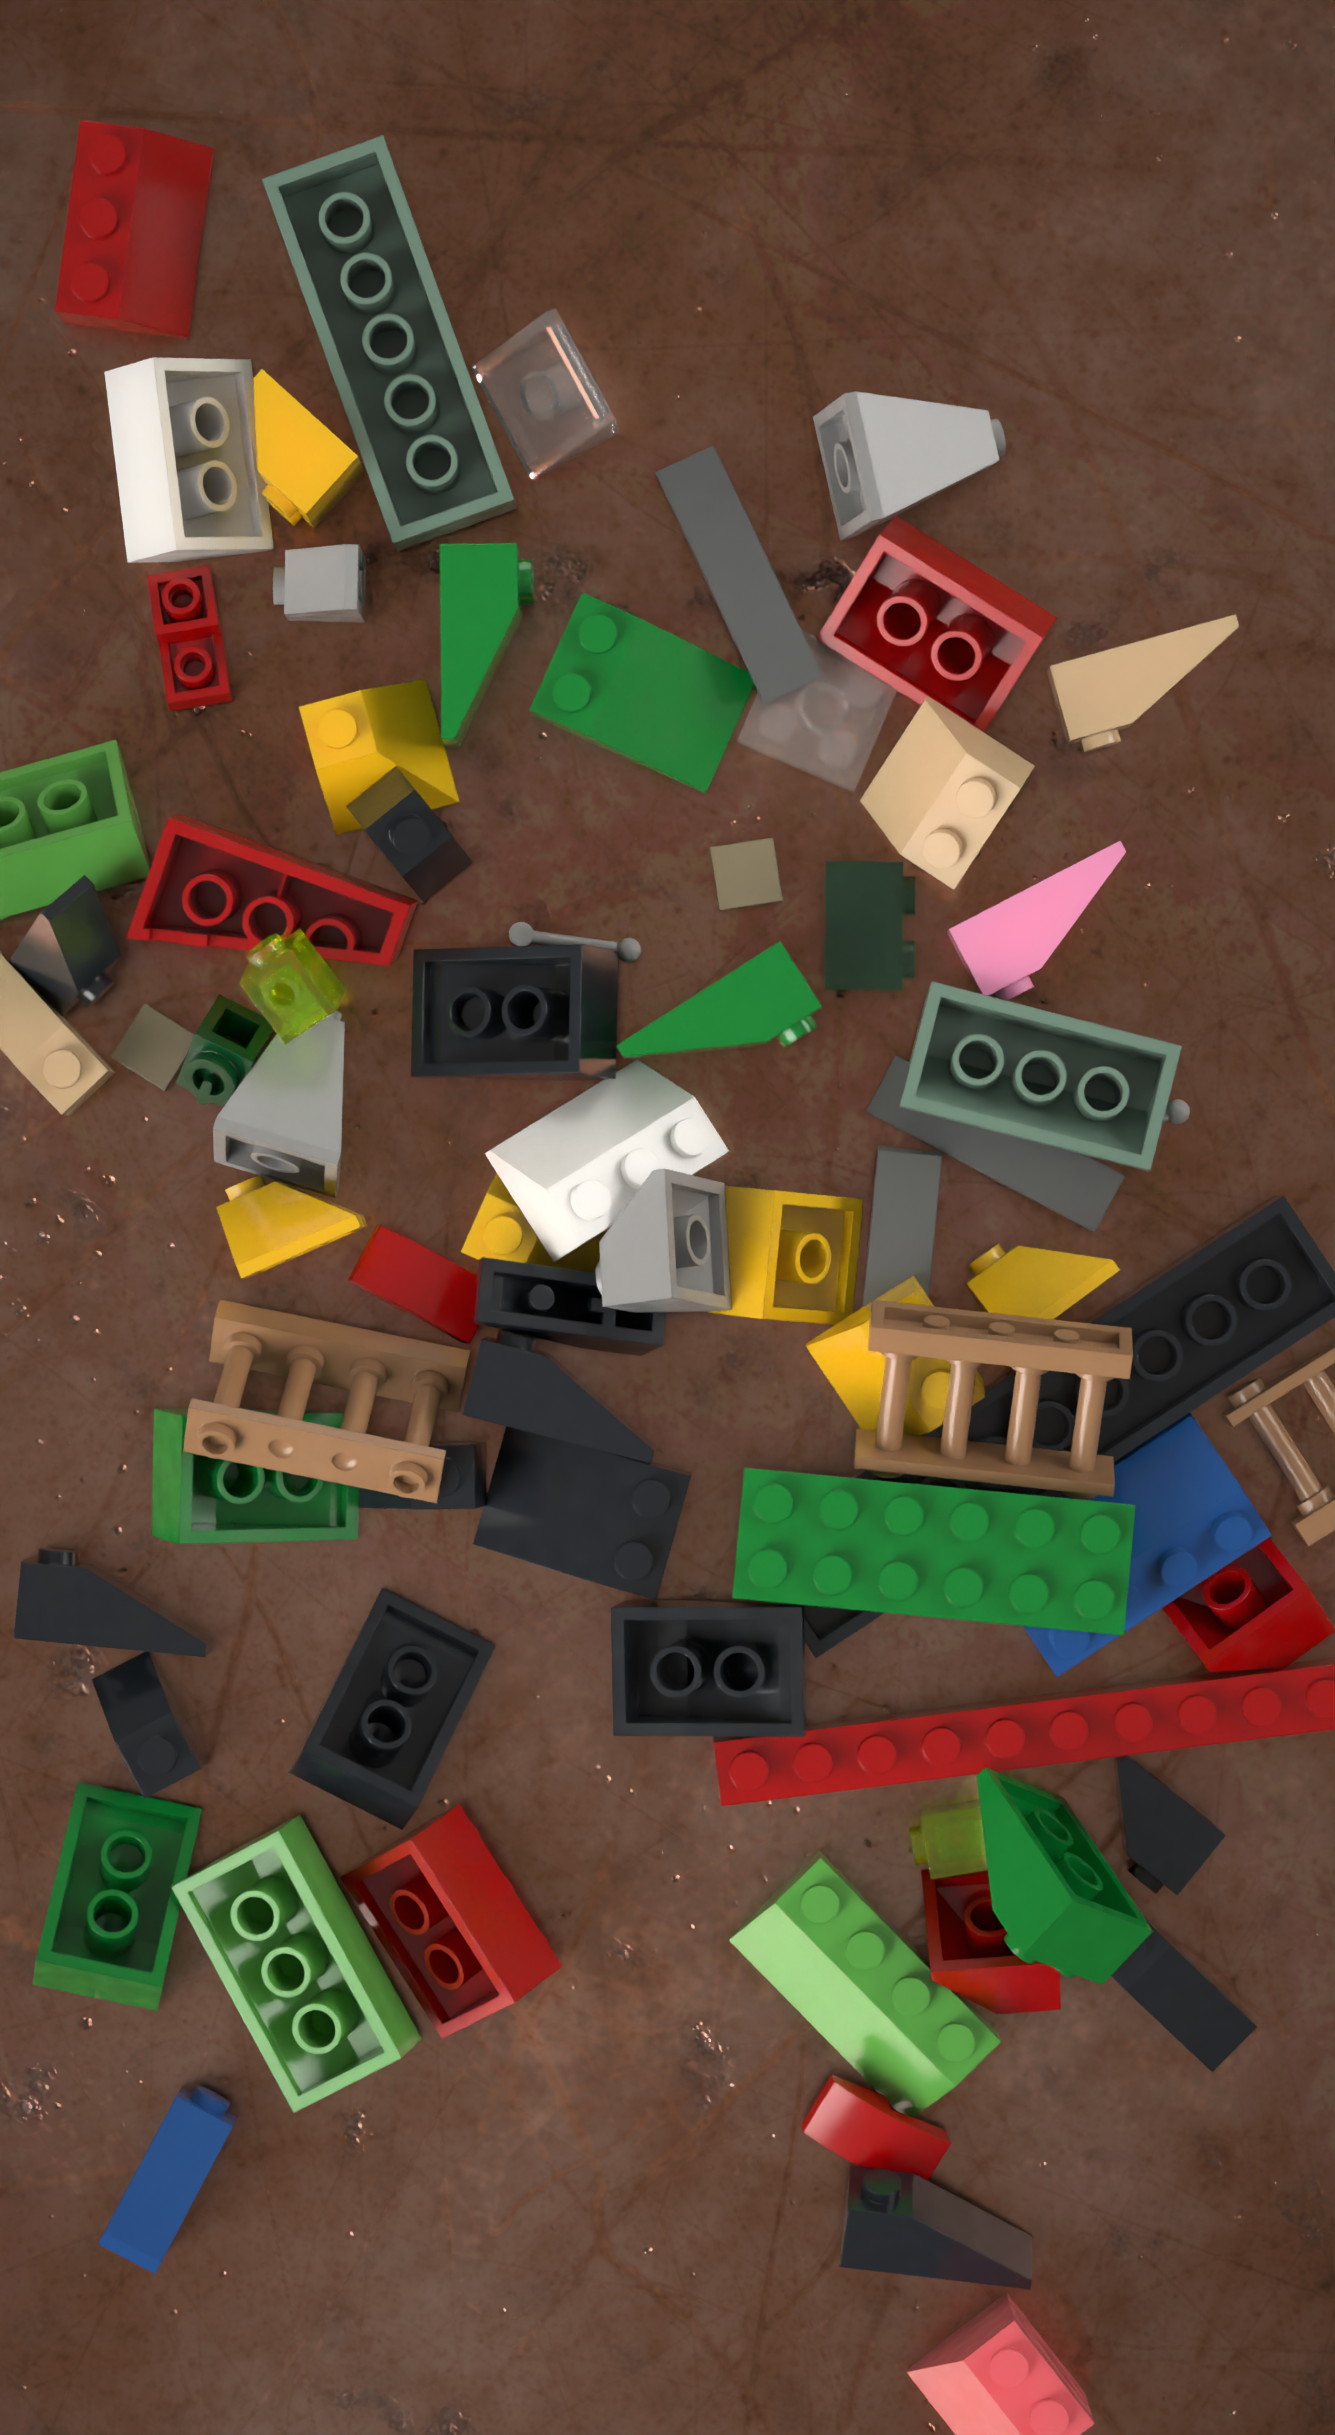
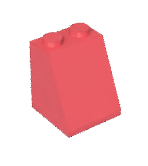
(1001, 2379)

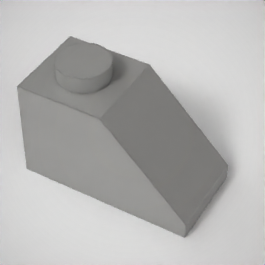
(322, 584)

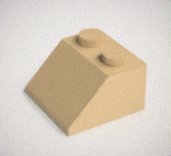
(944, 791)

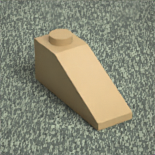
(1117, 686)
(46, 1045)

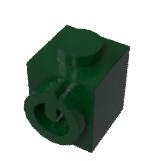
(223, 1051)

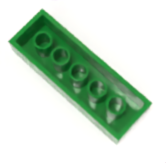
(934, 1551)

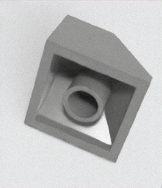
(668, 1248)

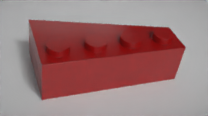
(237, 892)

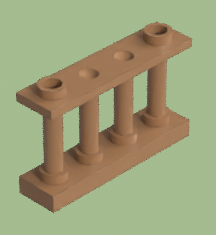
(980, 1338)
(337, 1357)
(1254, 1401)

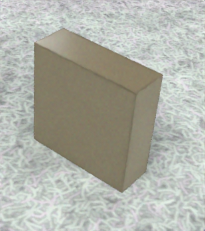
(746, 874)
(154, 1047)

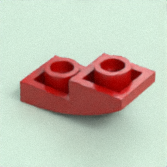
(189, 638)
(418, 1283)
(871, 2134)

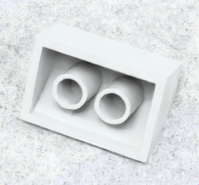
(187, 459)
(596, 1151)

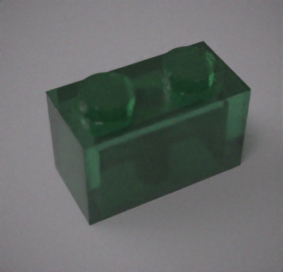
(866, 926)

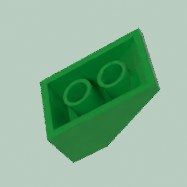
(478, 621)
(642, 693)
(741, 1010)
(235, 1502)
(1053, 1883)
(114, 1898)

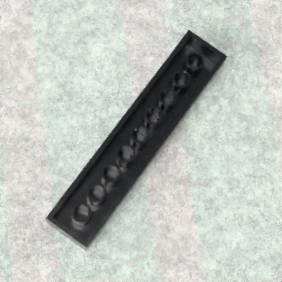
(1191, 1339)

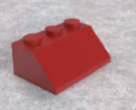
(134, 230)
(935, 625)
(451, 1922)

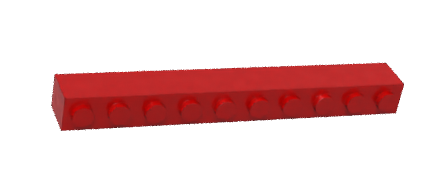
(1028, 1732)

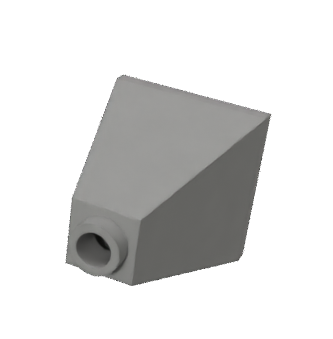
(897, 453)
(289, 1112)

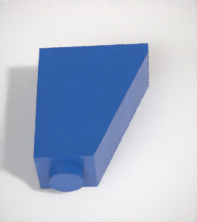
(169, 2177)

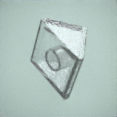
(545, 395)

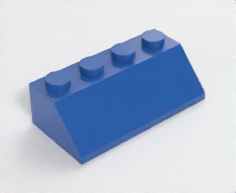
(1185, 1529)

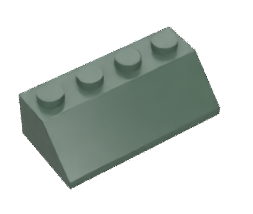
(1040, 1076)

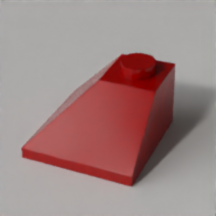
(1251, 1614)
(971, 1951)

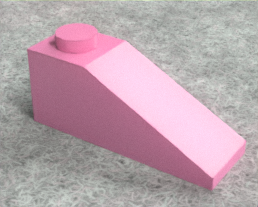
(1024, 930)

